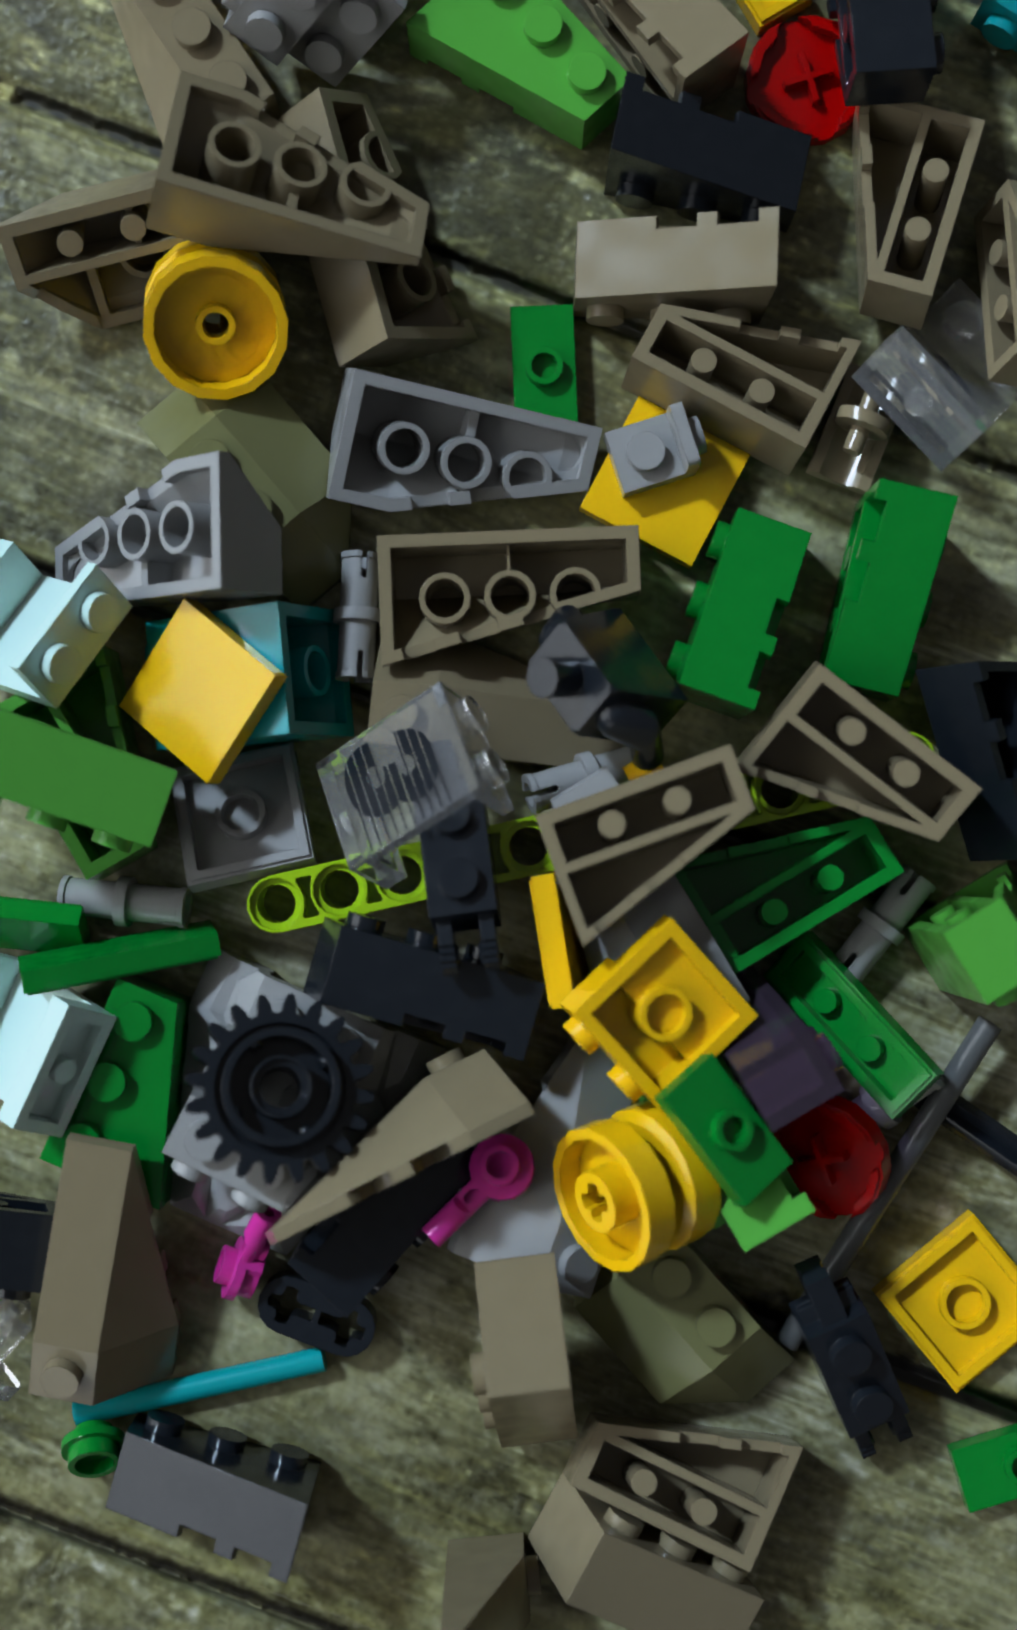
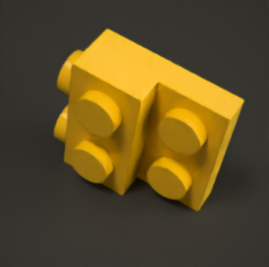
(655, 1010)

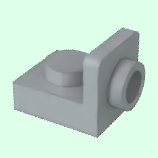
(656, 450)

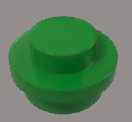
(92, 1448)

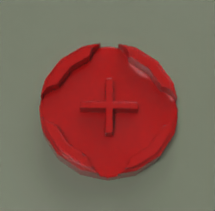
(797, 79)
(837, 1157)

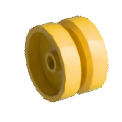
(214, 357)
(633, 1188)

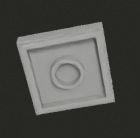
(247, 823)

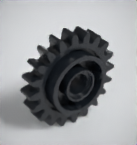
(271, 1133)

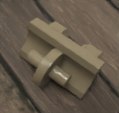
(851, 438)

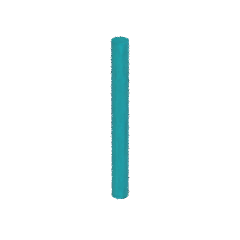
(205, 1385)

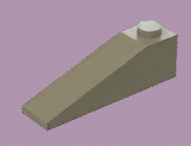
(258, 185)
(104, 1289)

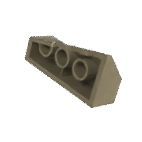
(189, 38)
(375, 309)
(483, 583)

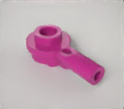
(499, 1171)
(242, 1265)

